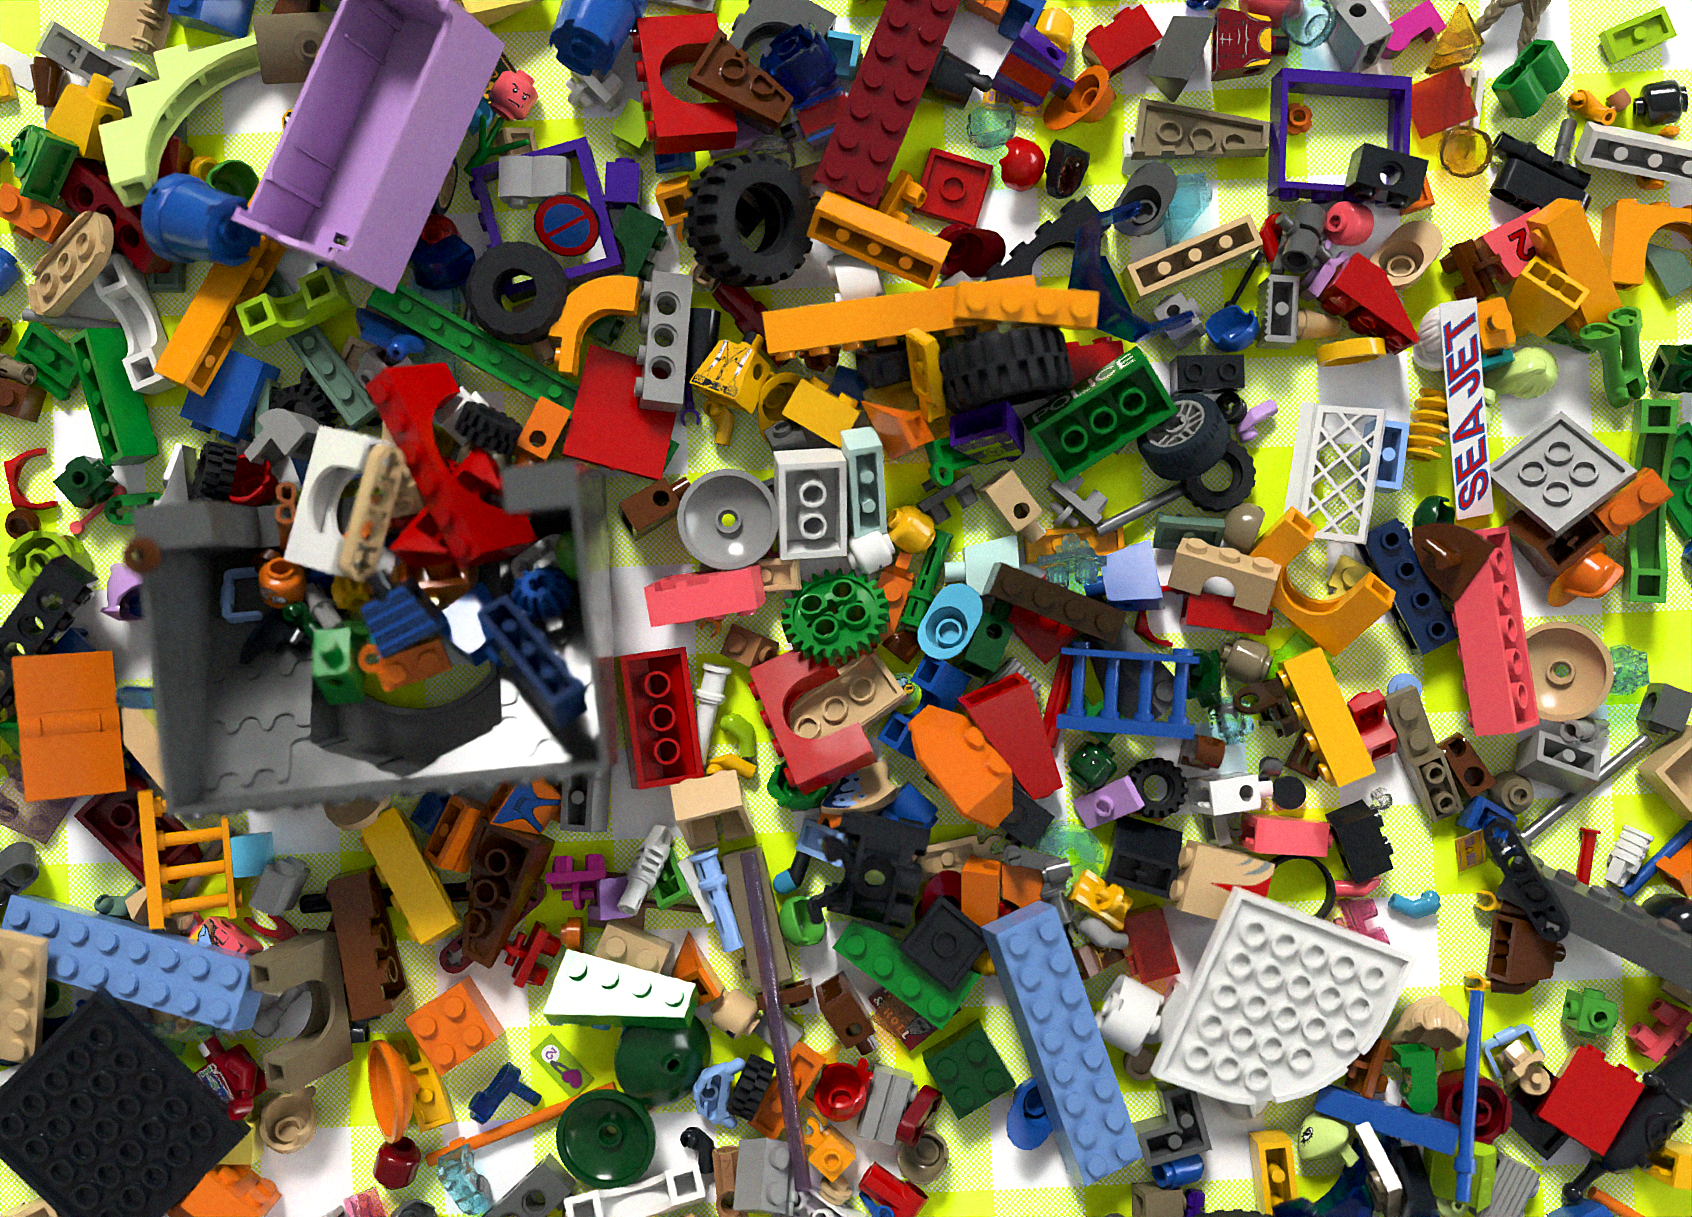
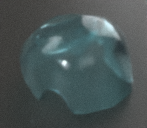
(1308, 22)
(991, 126)

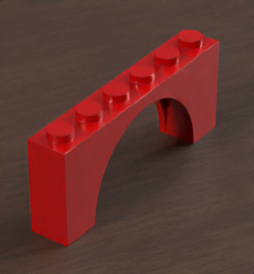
(470, 527)

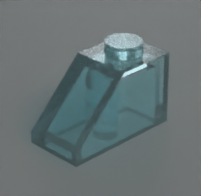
(1186, 207)

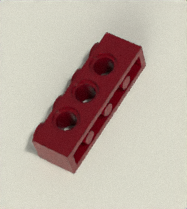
(90, 189)

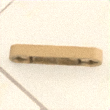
(365, 511)

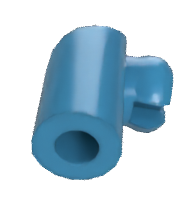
(1416, 909)

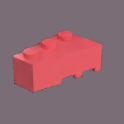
(704, 595)

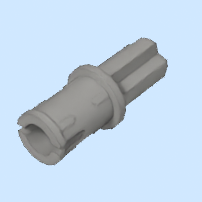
(322, 608)
(1584, 729)

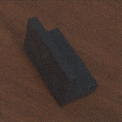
(1416, 1194)

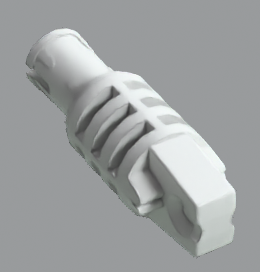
(646, 869)

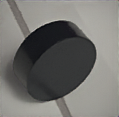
(1288, 792)

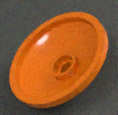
(390, 1090)

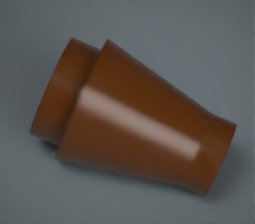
(47, 81)

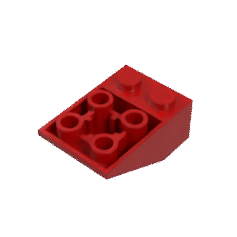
(1369, 303)

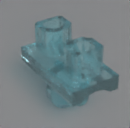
(1069, 558)

